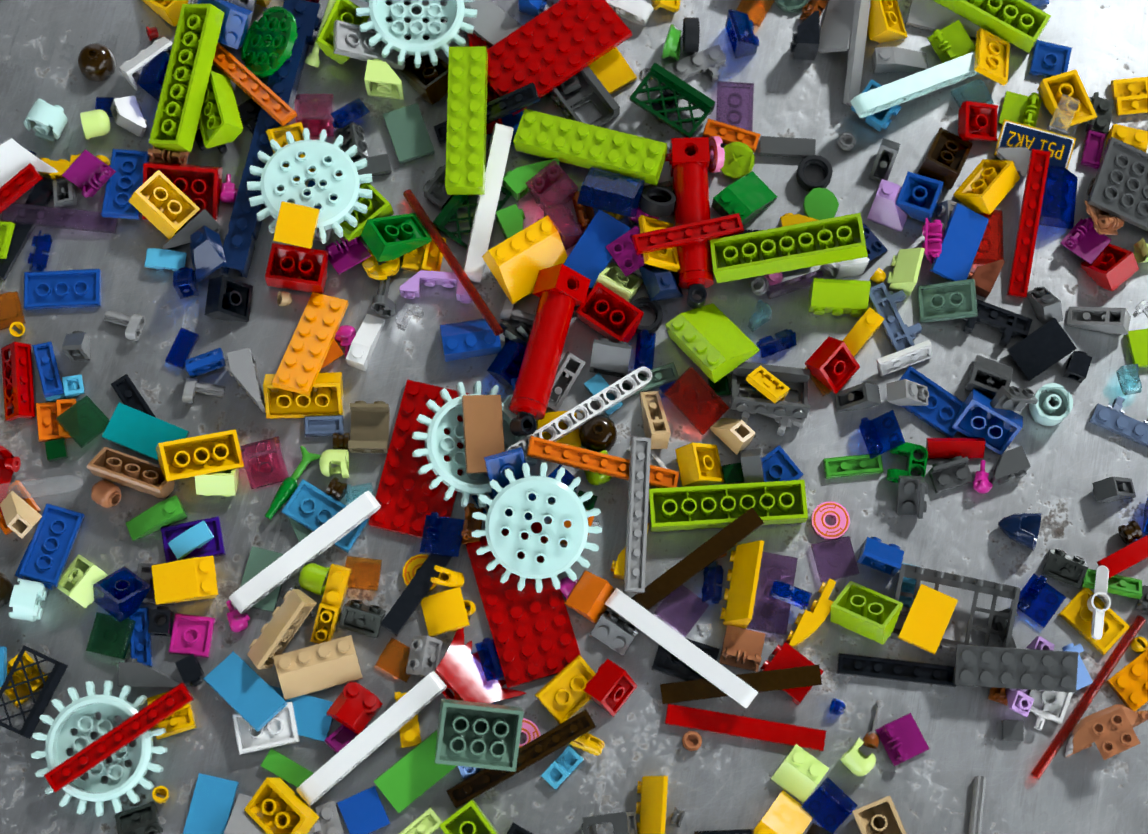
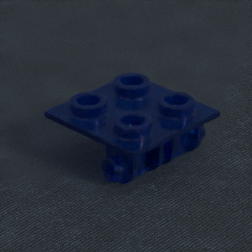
(881, 433)
(442, 535)
(1039, 600)
(829, 805)

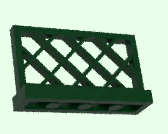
(683, 91)
(451, 208)

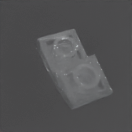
(1064, 113)

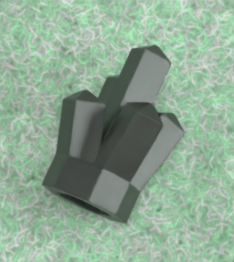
(516, 334)

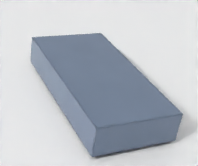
(323, 425)

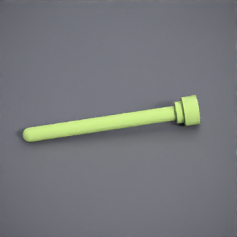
(313, 58)

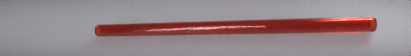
(453, 263)
(1088, 697)

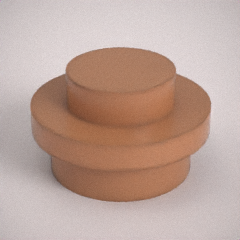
(692, 741)

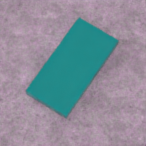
(140, 431)

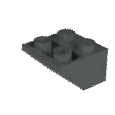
(610, 358)
(988, 376)

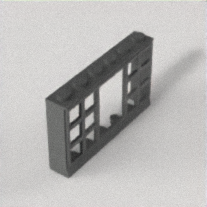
(966, 583)

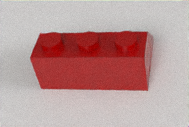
(297, 268)
(609, 314)

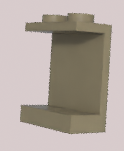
(369, 427)

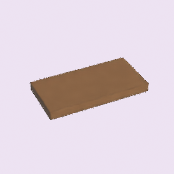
(482, 430)

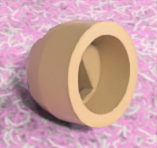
(284, 298)

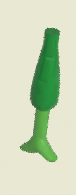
(290, 483)

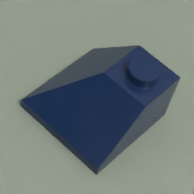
(206, 252)
(660, 283)

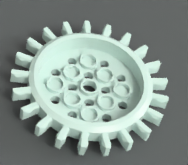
(439, 33)
(343, 187)
(440, 445)
(516, 497)
(82, 716)

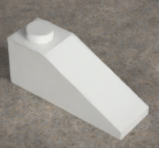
(364, 342)

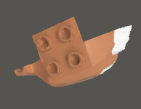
(1109, 729)

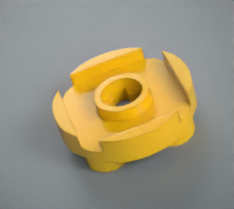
(380, 272)

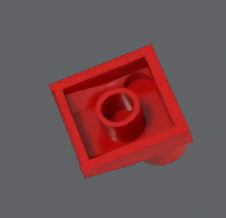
(977, 121)
(355, 707)

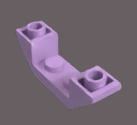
(412, 287)
(1018, 698)

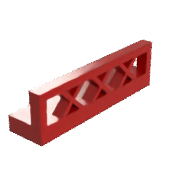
(20, 381)

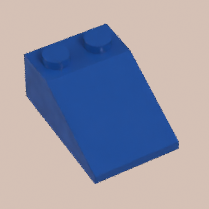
(234, 23)

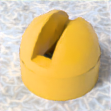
(879, 276)
(20, 326)
(468, 603)
(1137, 647)
(161, 790)

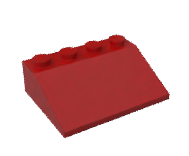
(197, 182)

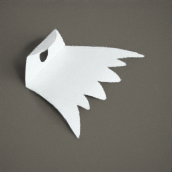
(15, 158)

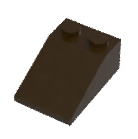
(428, 80)
(945, 158)

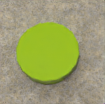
(738, 160)

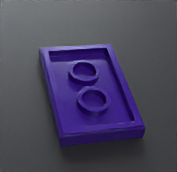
(214, 547)

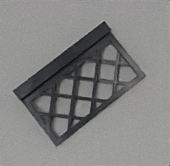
(44, 697)

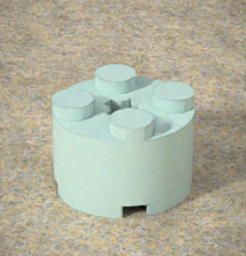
(46, 120)
(1058, 398)
(27, 600)

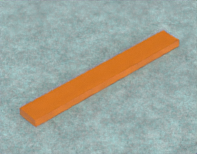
(253, 86)
(595, 461)

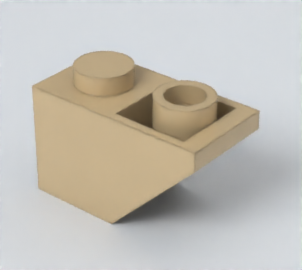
(733, 433)
(18, 514)

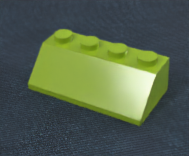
(219, 115)

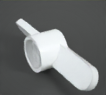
(1101, 588)

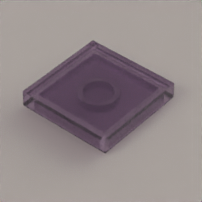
(835, 559)
(681, 609)

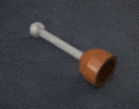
(871, 739)

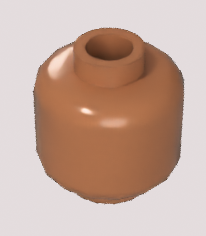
(106, 493)

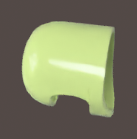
(95, 123)
(337, 457)
(856, 761)

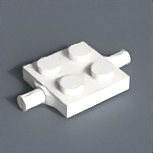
(1049, 706)

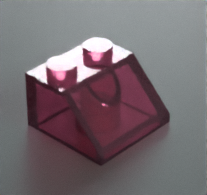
(565, 224)
(264, 462)

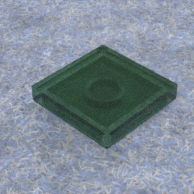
(83, 421)
(110, 636)

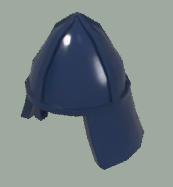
(1022, 528)

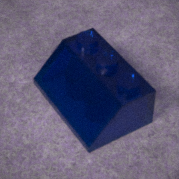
(611, 192)
(1059, 198)

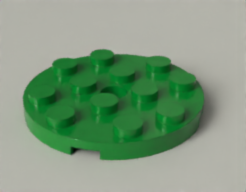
(267, 57)

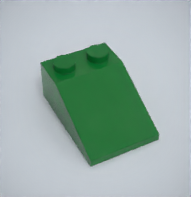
(745, 196)
(394, 236)

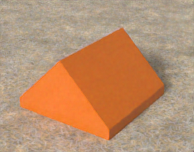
(589, 596)

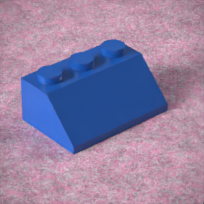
(469, 340)
(981, 420)

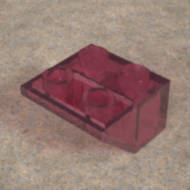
(315, 112)
(551, 186)

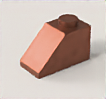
(986, 276)

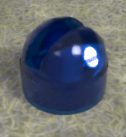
(837, 707)

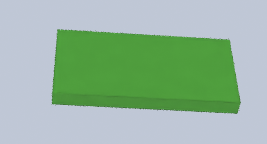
(412, 774)

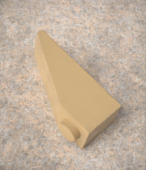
(654, 420)

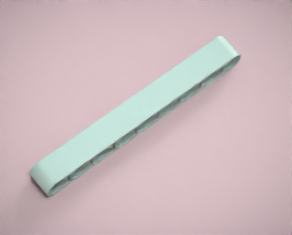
(914, 85)

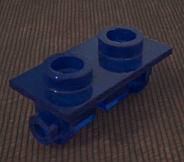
(349, 113)
(40, 244)
(784, 340)
(645, 350)
(710, 591)
(790, 594)
(489, 659)

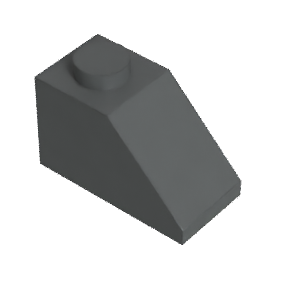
(884, 160)
(77, 346)
(858, 397)
(1113, 489)

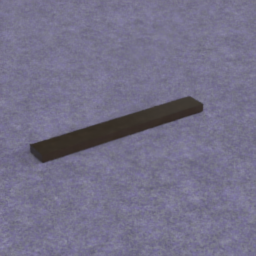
(699, 559)
(760, 681)
(527, 756)

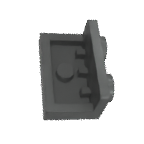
(435, 189)
(614, 632)

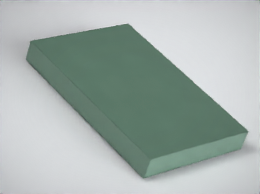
(408, 133)
(947, 301)
(258, 561)

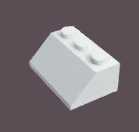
(132, 68)

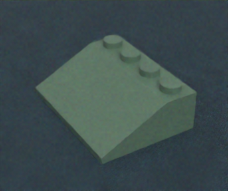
(478, 735)

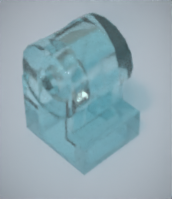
(1129, 379)

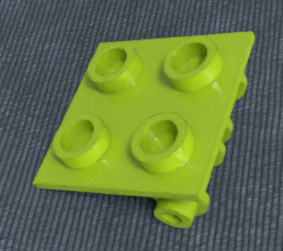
(951, 42)
(1020, 108)

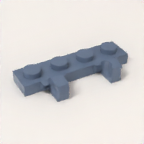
(885, 305)
(1114, 420)

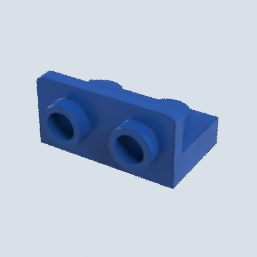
(205, 362)

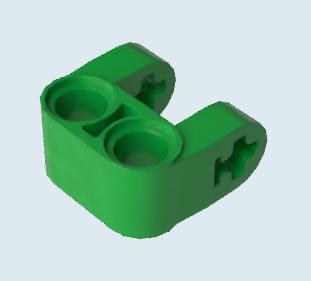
(912, 464)

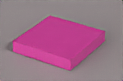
(191, 635)

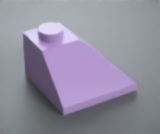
(884, 207)

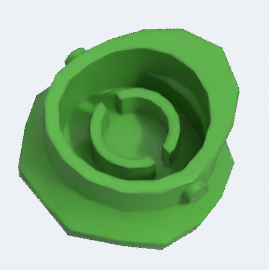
(672, 44)
(820, 204)

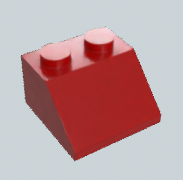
(1111, 267)
(832, 364)
(610, 687)

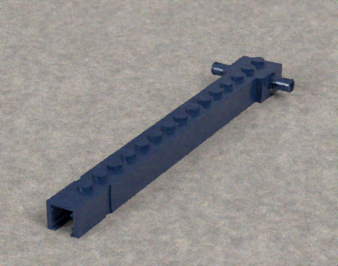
(243, 224)

